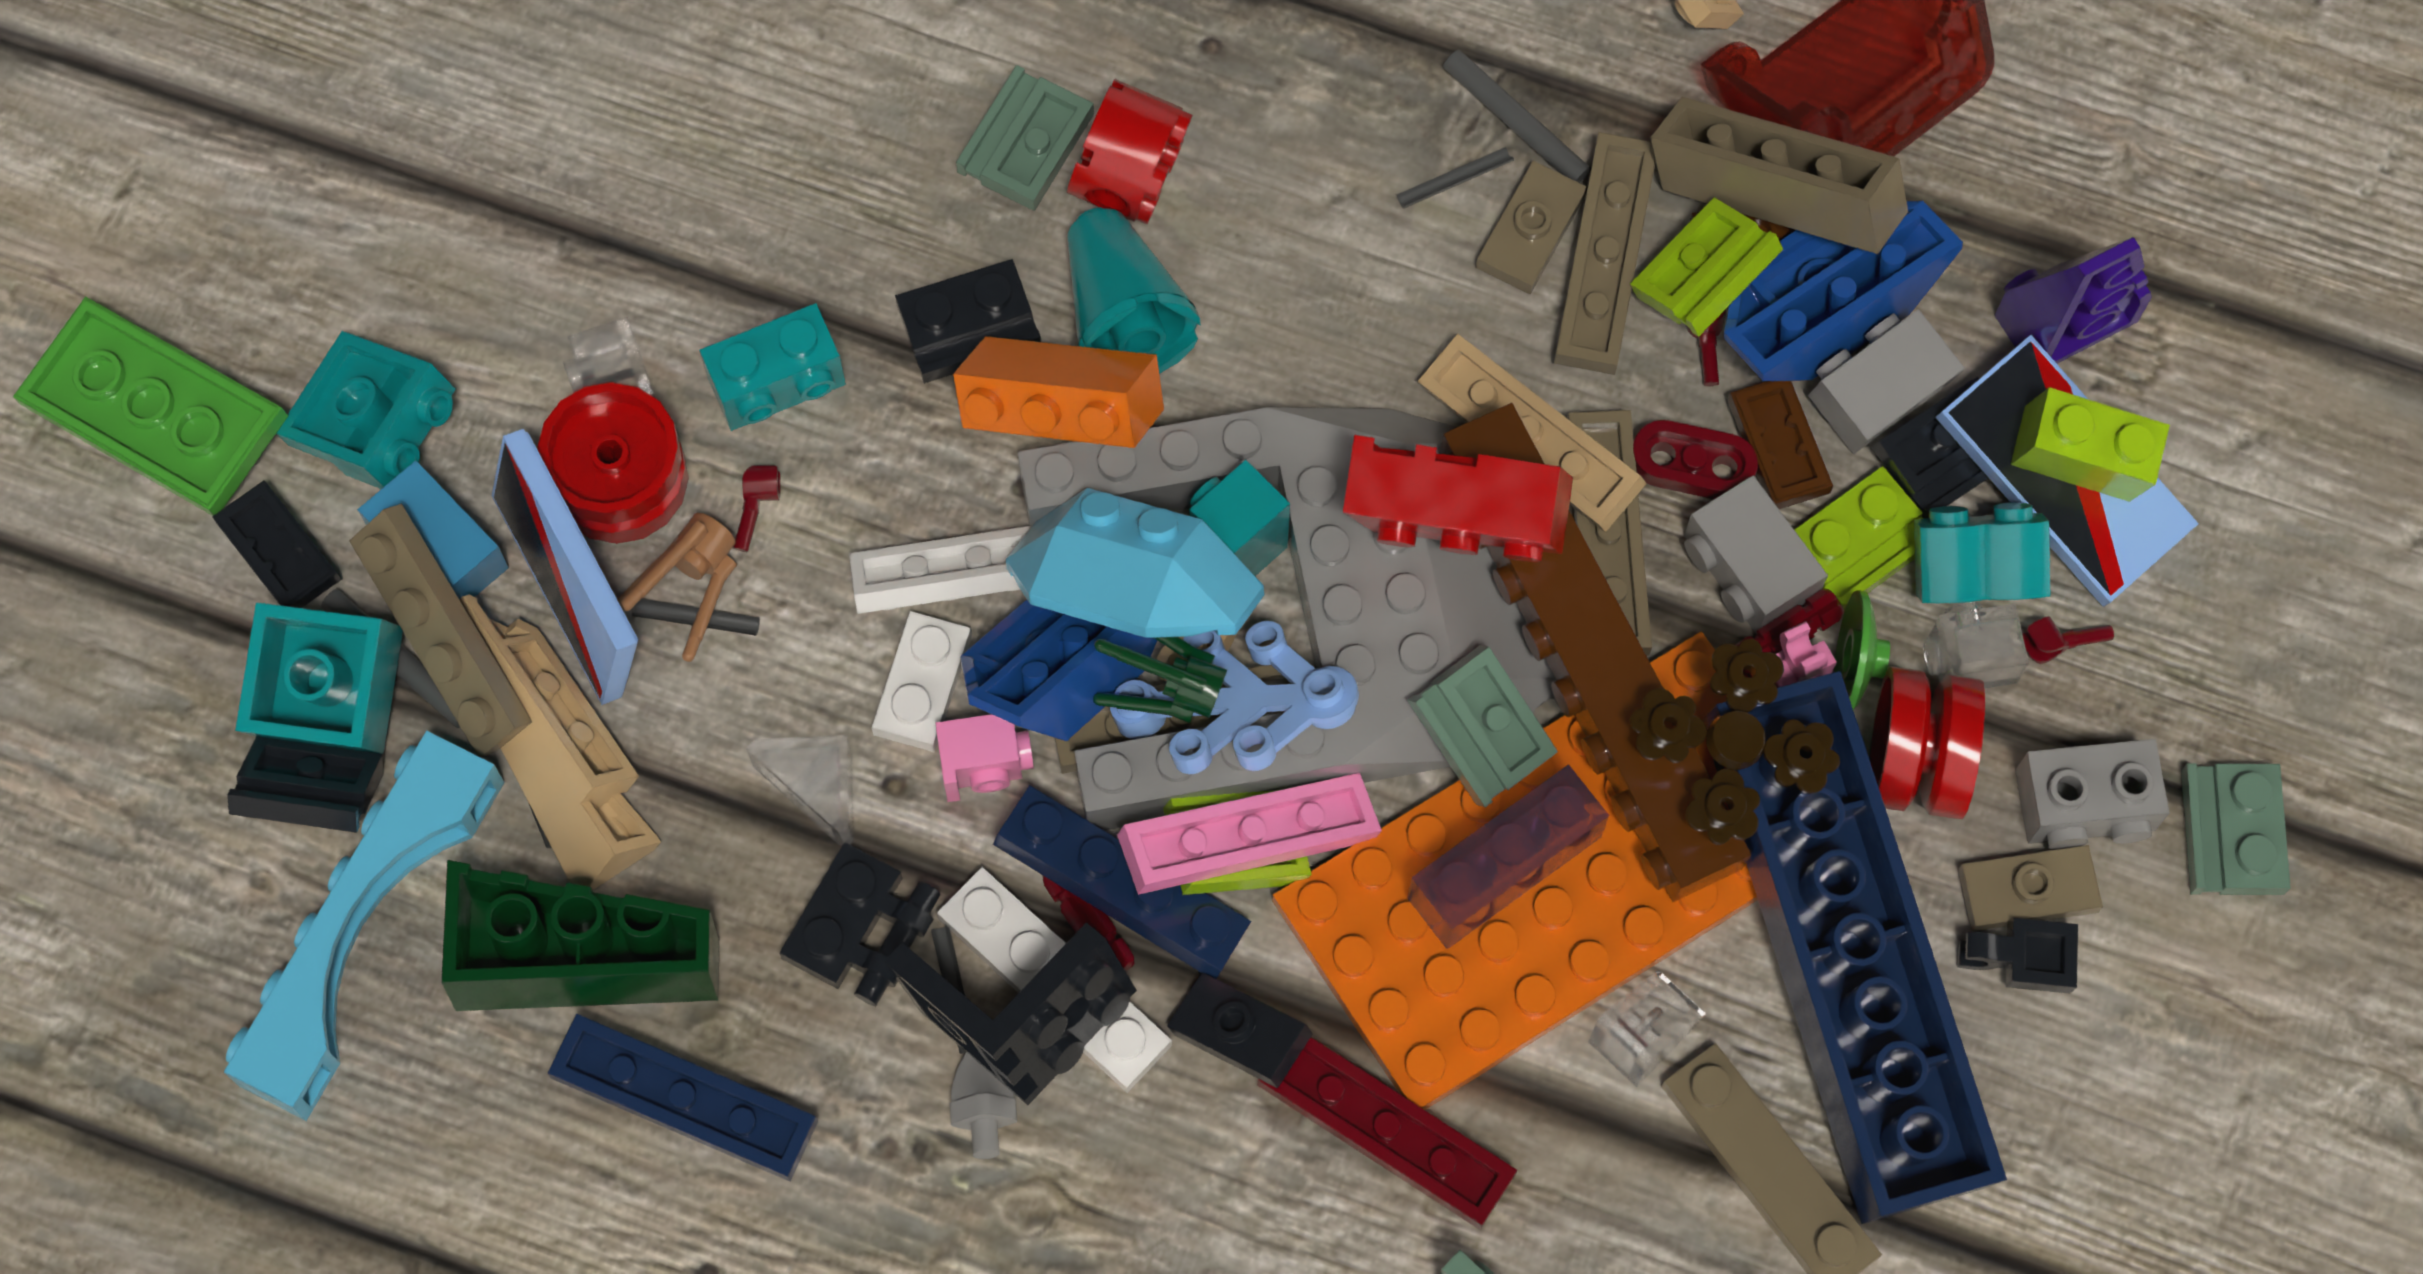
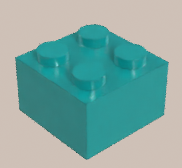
(319, 677)

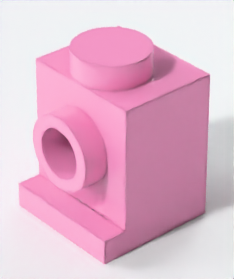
(981, 754)

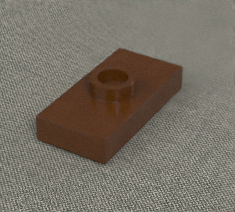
(1782, 439)

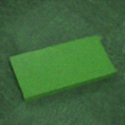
(151, 406)

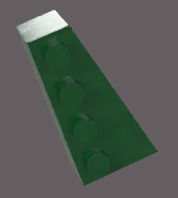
(569, 947)

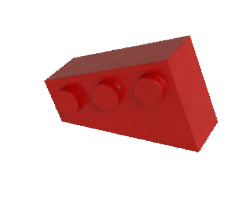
(1458, 500)

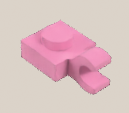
(1801, 658)

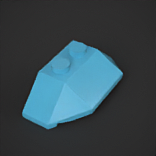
(1133, 569)

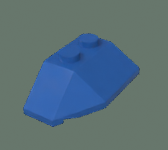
(1831, 295)
(1045, 669)

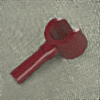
(1708, 345)
(758, 485)
(2046, 642)

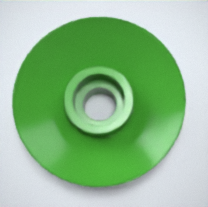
(1858, 649)

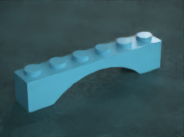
(293, 1040)

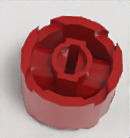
(1129, 152)

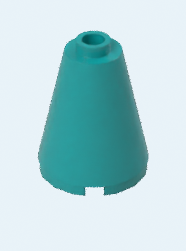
(1125, 292)

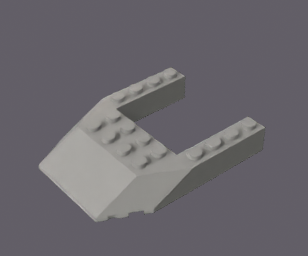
(1367, 605)

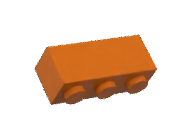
(1059, 391)

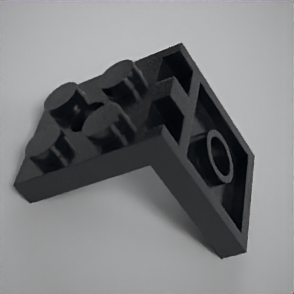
(1044, 1023)

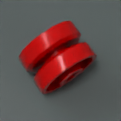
(615, 461)
(1928, 741)

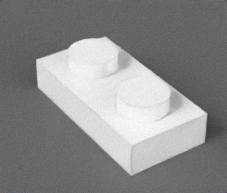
(921, 681)

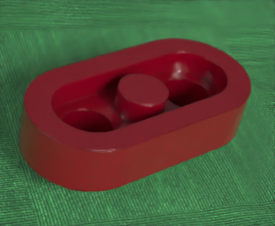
(1693, 455)

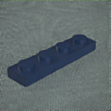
(1095, 870)
(683, 1097)

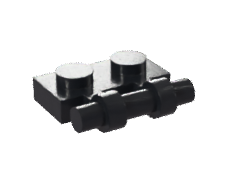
(844, 913)

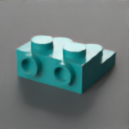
(368, 409)

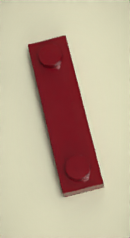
(1394, 1133)

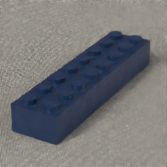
(1863, 972)

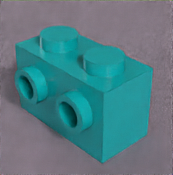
(773, 367)
(1245, 515)

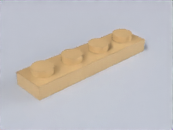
(1476, 386)

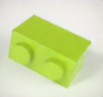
(2090, 444)

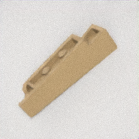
(566, 759)

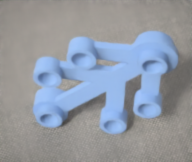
(1247, 701)

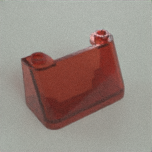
(1863, 71)

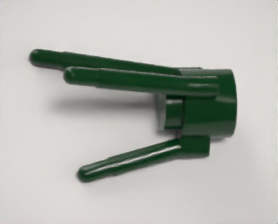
(1191, 682)

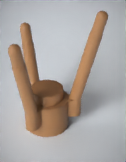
(695, 551)

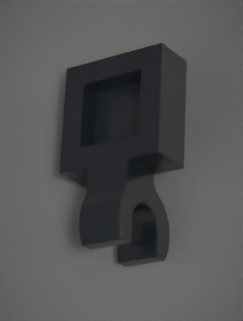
(2034, 953)

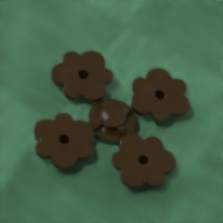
(1734, 741)

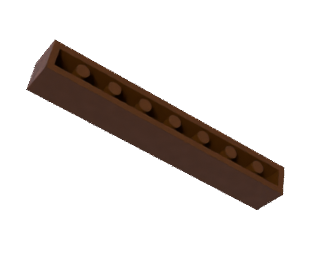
(1601, 680)

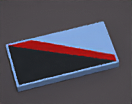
(2094, 534)
(564, 566)

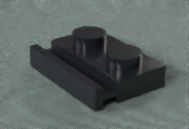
(955, 315)
(1929, 460)
(305, 784)

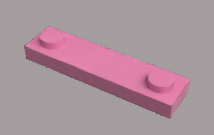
(1248, 833)

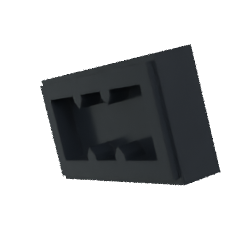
(276, 547)
(1240, 1030)

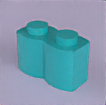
(1982, 556)

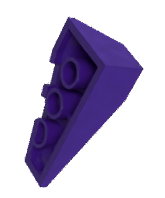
(2077, 300)

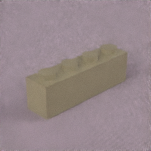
(1780, 174)

